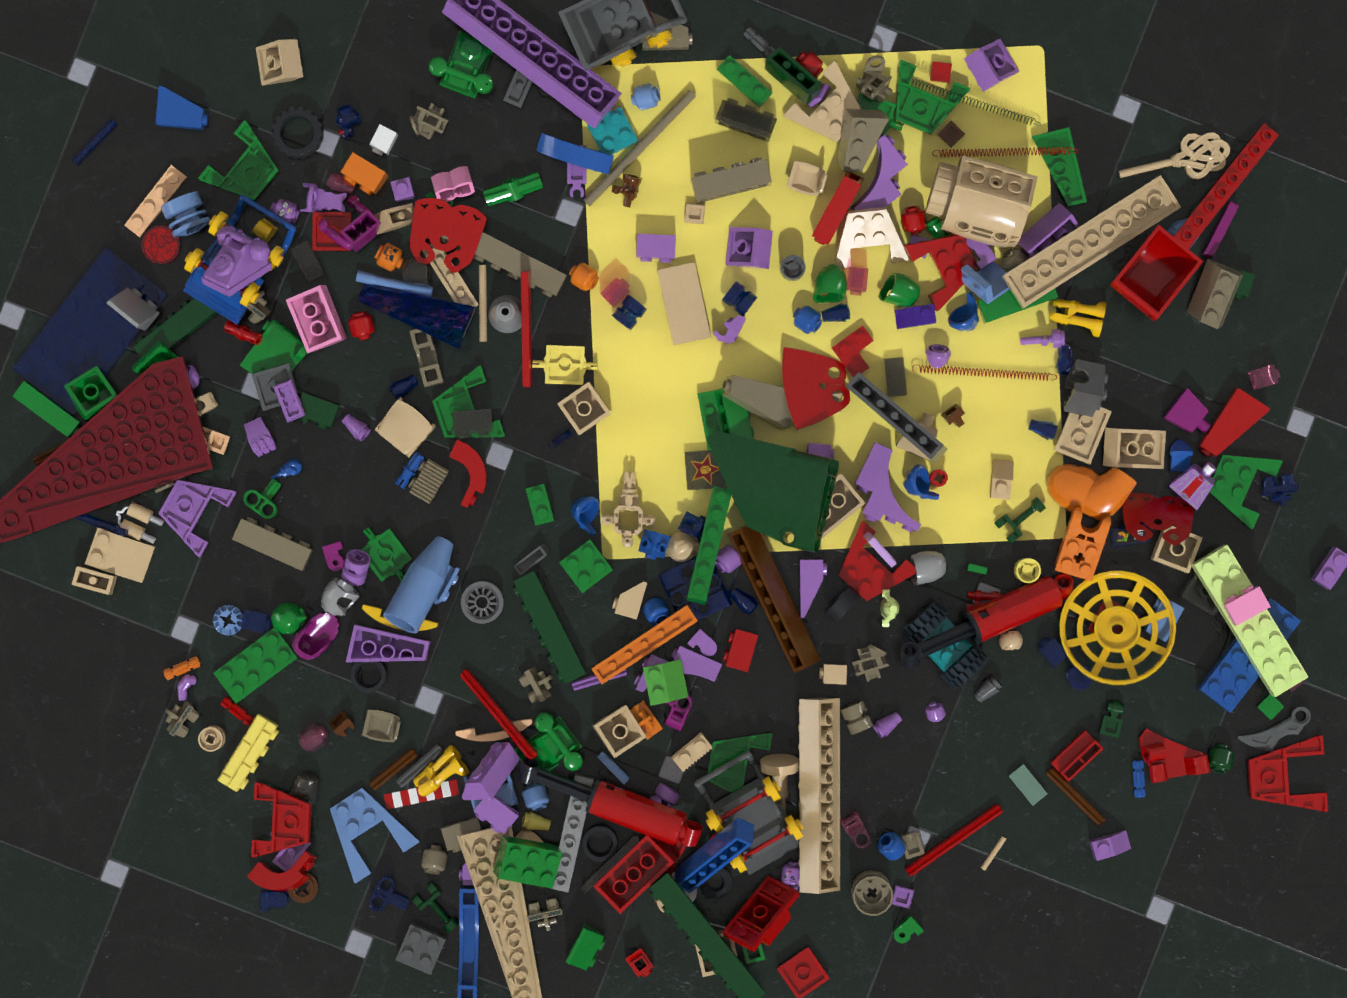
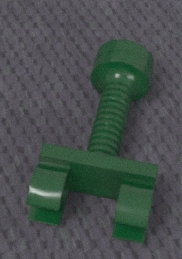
(1036, 505)
(450, 923)

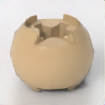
(1010, 640)

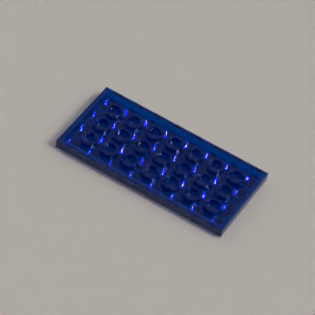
(85, 329)

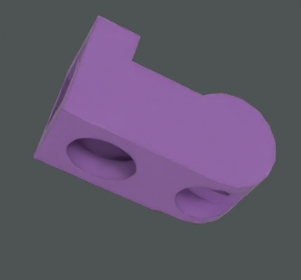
(982, 252)

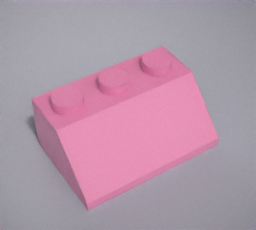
(316, 318)

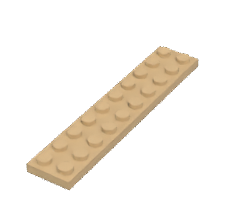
(1091, 241)

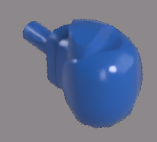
(291, 467)

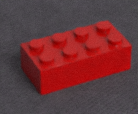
(635, 872)

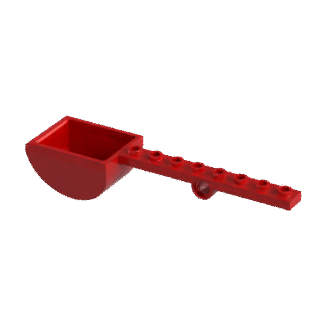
(1164, 260)

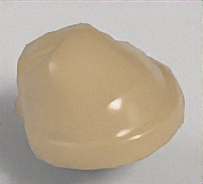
(682, 547)

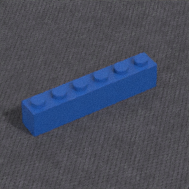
(714, 855)

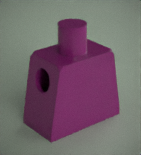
(1188, 413)

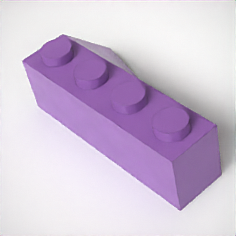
(380, 645)

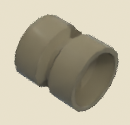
(856, 717)

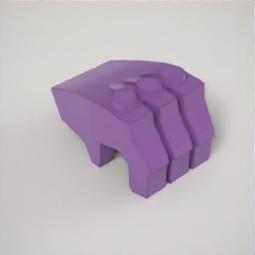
(734, 327)
(259, 437)

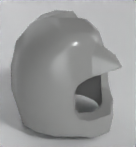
(929, 567)
(338, 597)

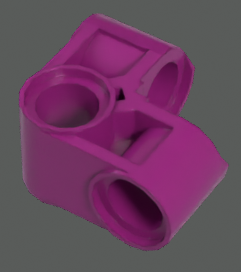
(677, 715)

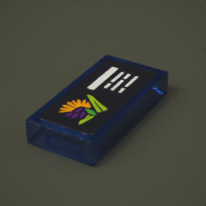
(1121, 537)

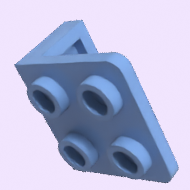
(986, 282)

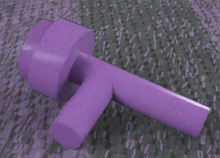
(1056, 338)

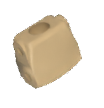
(404, 427)

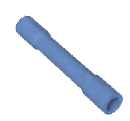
(373, 279)

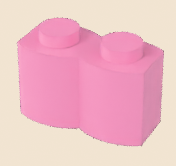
(453, 184)

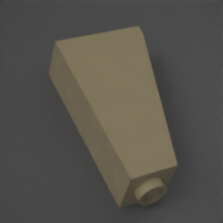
(759, 398)

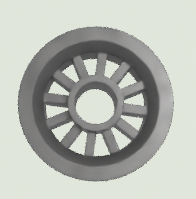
(495, 612)

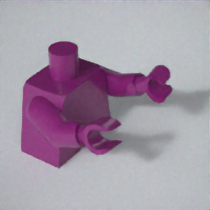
(358, 232)

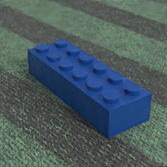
(1234, 672)

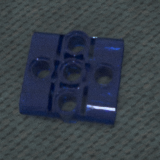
(674, 577)

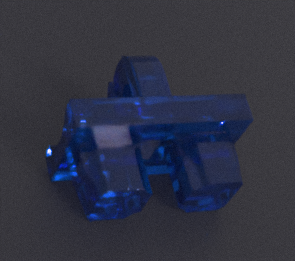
(688, 523)

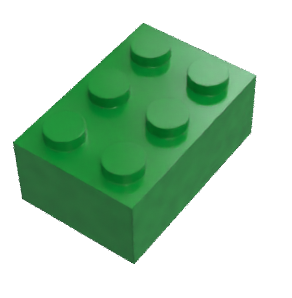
(527, 862)

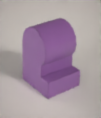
(706, 644)

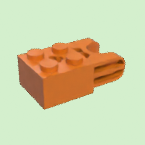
(1081, 540)

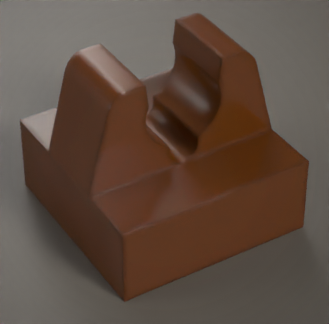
(953, 415)
(340, 723)

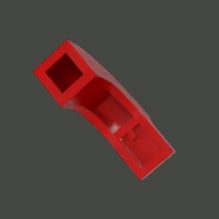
(478, 476)
(293, 878)

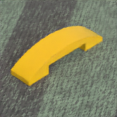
(376, 613)

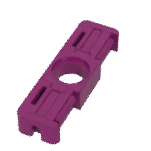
(1220, 229)

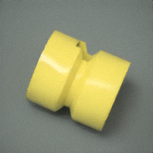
(1027, 570)

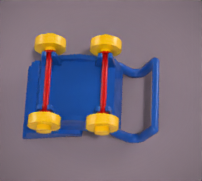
(237, 304)

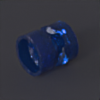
(739, 298)
(629, 312)
(1076, 678)

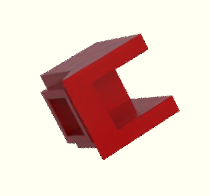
(638, 954)

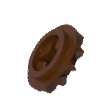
(304, 897)

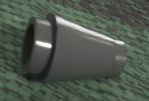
(988, 688)

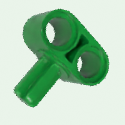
(264, 499)

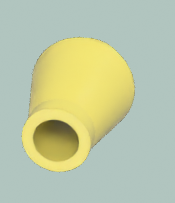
(533, 821)

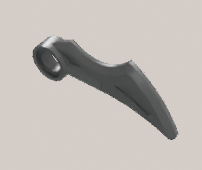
(1268, 738)

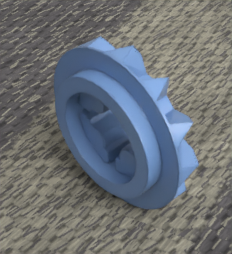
(225, 611)

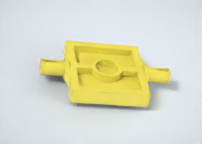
(564, 365)

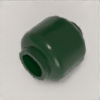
(1221, 758)

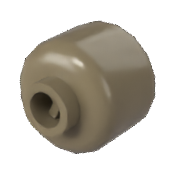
(1013, 258)
(434, 860)

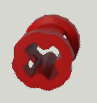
(936, 483)

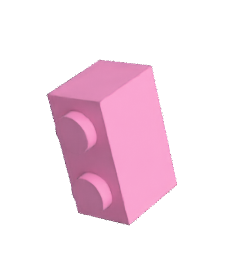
(1246, 605)

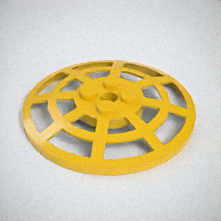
(1121, 616)

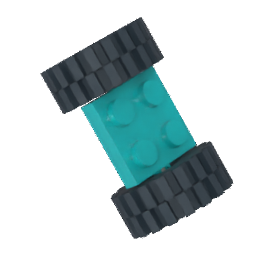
(956, 661)

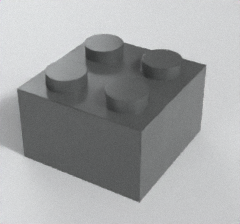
(421, 948)

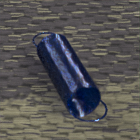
(557, 440)

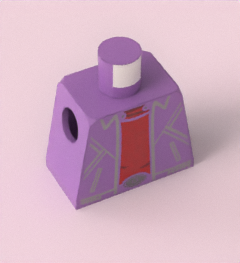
(1194, 483)

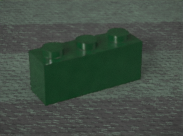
(792, 75)

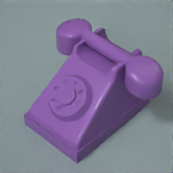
(237, 262)

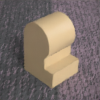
(206, 403)

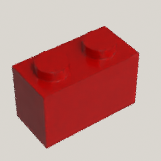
(741, 649)

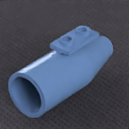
(422, 585)

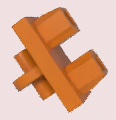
(646, 719)

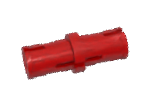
(243, 332)

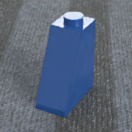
(178, 112)

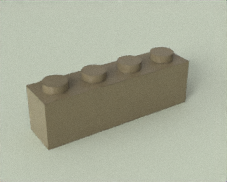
(272, 544)

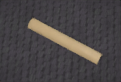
(993, 853)

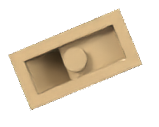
(1002, 479)

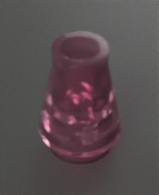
(337, 183)

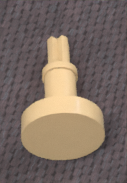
(780, 767)

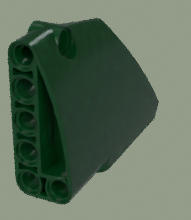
(777, 487)

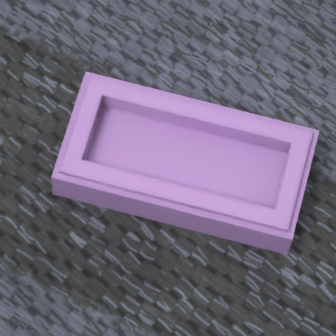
(880, 549)

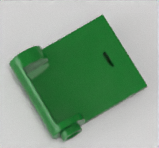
(276, 348)

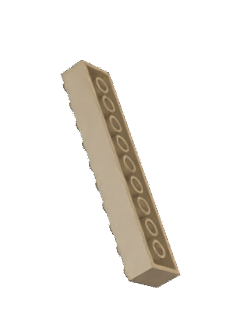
(819, 794)

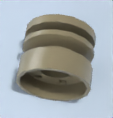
(871, 903)

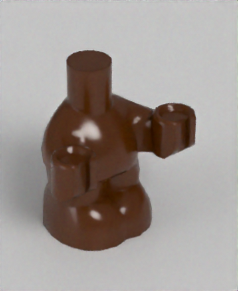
(629, 189)

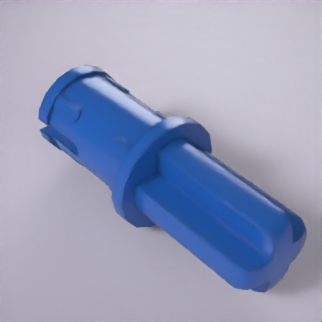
(410, 470)

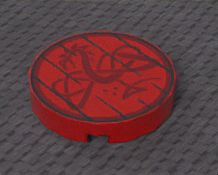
(160, 245)

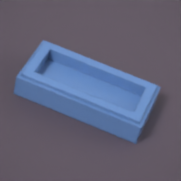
(613, 767)

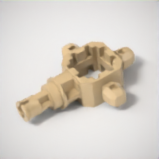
(628, 501)

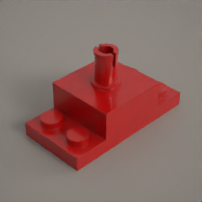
(762, 915)

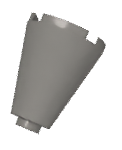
(505, 323)

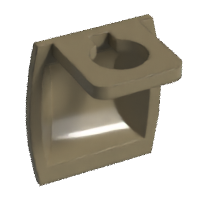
(381, 726)

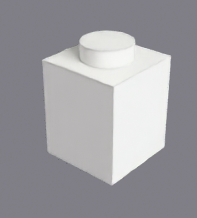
(383, 140)

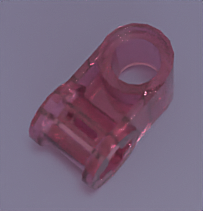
(855, 829)

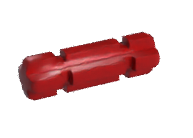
(237, 711)

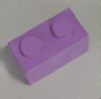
(656, 247)
(1330, 568)
(497, 813)

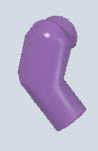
(183, 685)

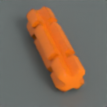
(182, 668)

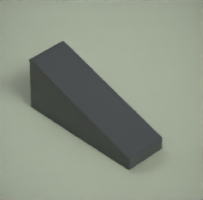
(532, 559)

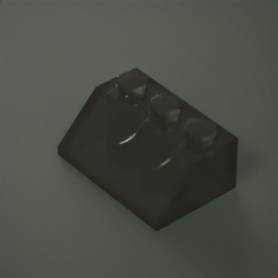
(745, 119)

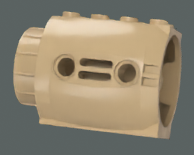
(982, 200)

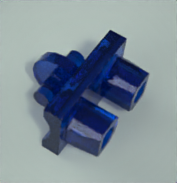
(1288, 486)

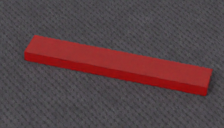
(526, 319)

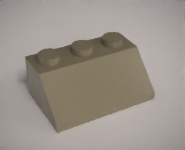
(1214, 293)

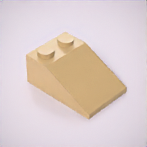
(1134, 448)
(120, 555)

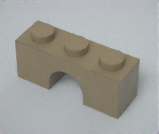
(427, 358)

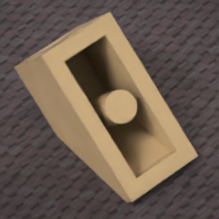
(395, 218)
(630, 601)

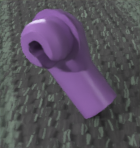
(824, 90)

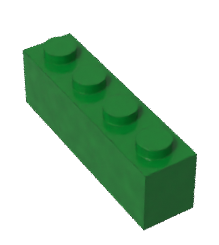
(1008, 304)
(733, 417)

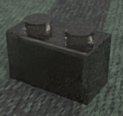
(473, 422)

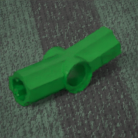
(512, 189)

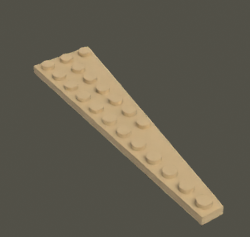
(504, 912)

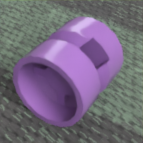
(355, 567)
(665, 793)

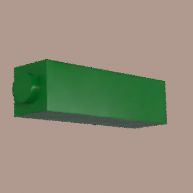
(47, 409)

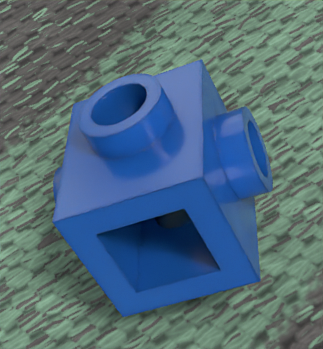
(654, 544)

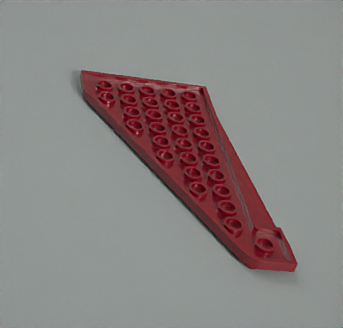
(128, 447)

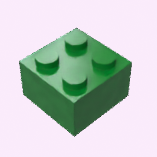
(586, 566)

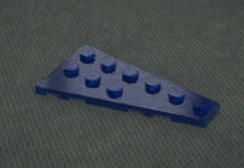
(433, 316)

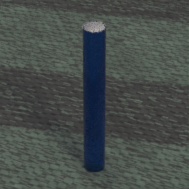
(94, 142)
(102, 524)

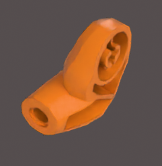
(1092, 492)

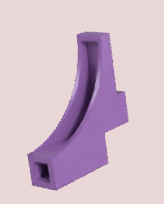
(881, 501)

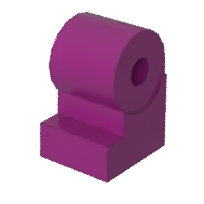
(332, 555)

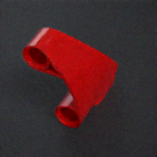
(1170, 759)

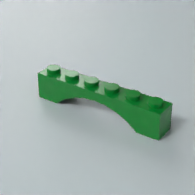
(709, 545)

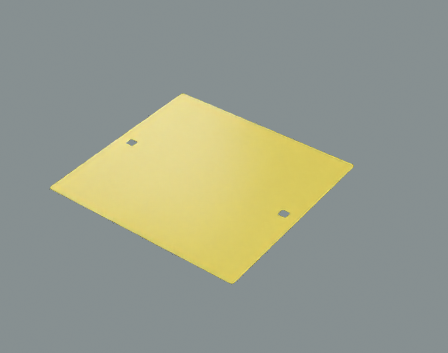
(656, 384)

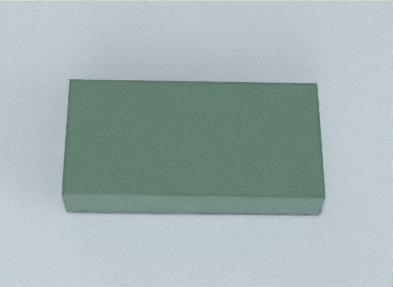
(1027, 784)

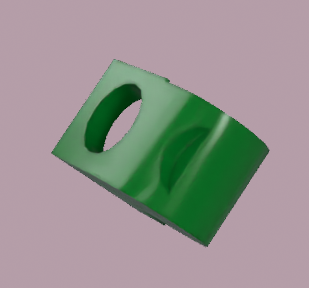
(906, 928)

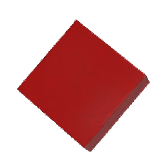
(941, 72)

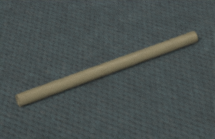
(639, 148)

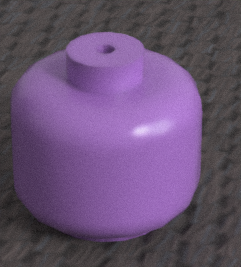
(935, 711)

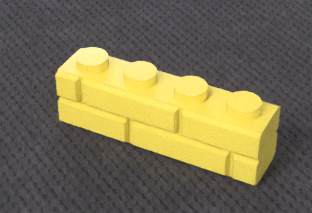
(248, 752)

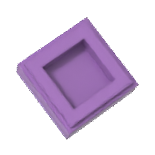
(902, 896)

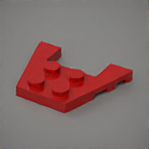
(949, 256)
(866, 573)
(289, 822)

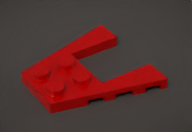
(1270, 776)

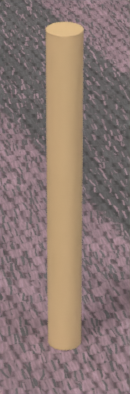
(482, 303)

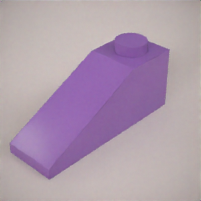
(810, 580)

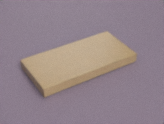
(684, 303)

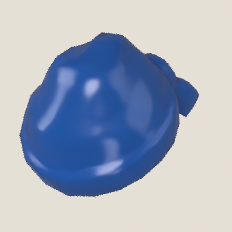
(966, 316)
(918, 483)
(584, 512)

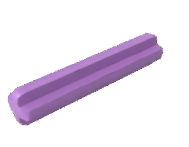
(592, 680)

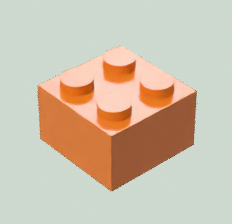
(364, 173)

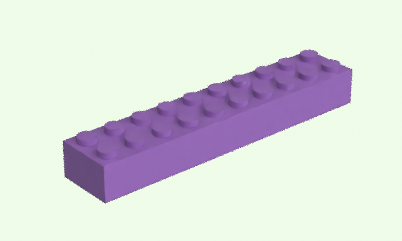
(535, 57)

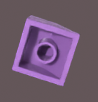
(991, 65)
(749, 247)

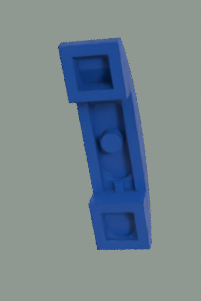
(574, 153)

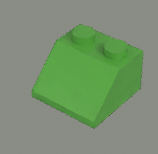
(665, 682)

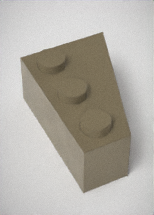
(858, 137)

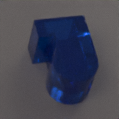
(269, 898)

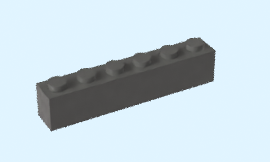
(896, 417)

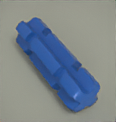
(1139, 778)

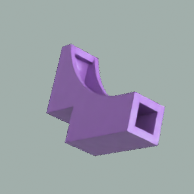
(882, 189)
(692, 663)

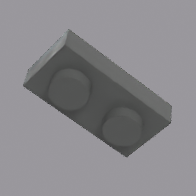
(518, 90)

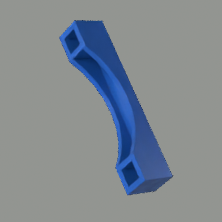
(468, 943)

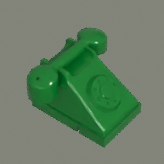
(465, 67)
(554, 744)

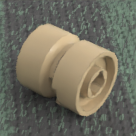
(212, 738)

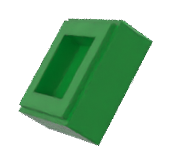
(976, 568)
(1270, 706)

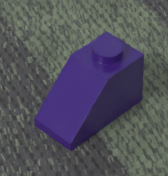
(915, 316)

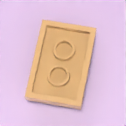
(1082, 435)

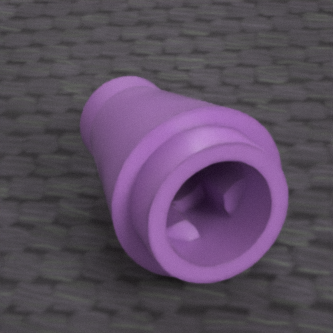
(356, 427)
(887, 724)

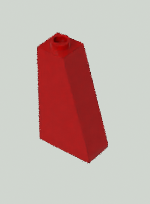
(837, 208)
(1233, 420)

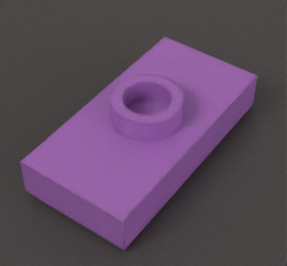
(289, 400)

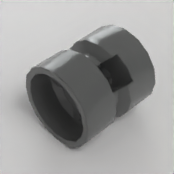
(792, 268)

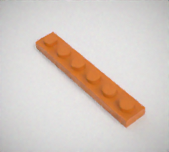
(644, 644)

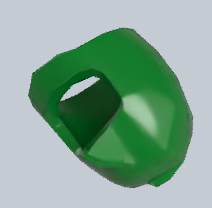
(830, 281)
(903, 290)
(287, 618)

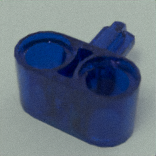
(387, 895)

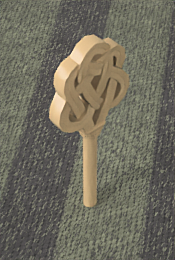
(1190, 164)

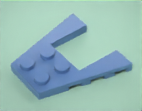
(357, 815)

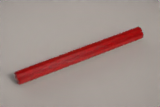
(498, 714)
(953, 840)

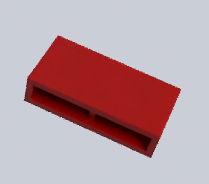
(1076, 755)

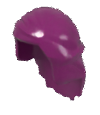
(315, 636)

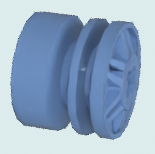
(185, 214)

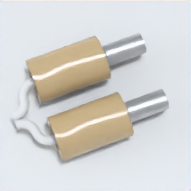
(140, 513)

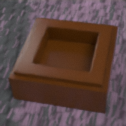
(951, 134)

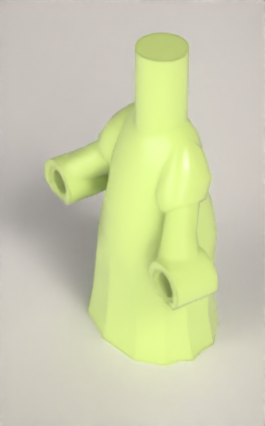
(889, 608)

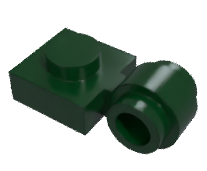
(1111, 724)

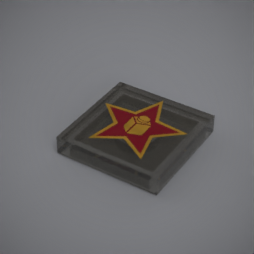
(702, 471)

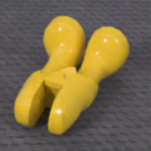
(1073, 307)
(431, 779)

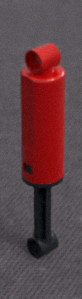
(995, 616)
(619, 806)

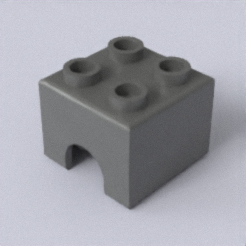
(1087, 386)

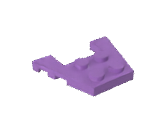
(186, 506)

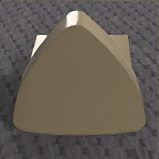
(913, 844)

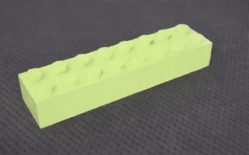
(1258, 635)

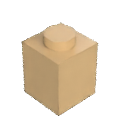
(833, 674)

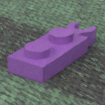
(576, 175)

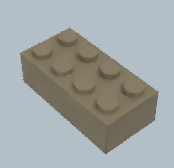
(731, 181)

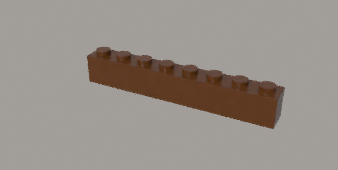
(774, 598)

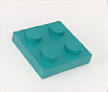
(613, 133)

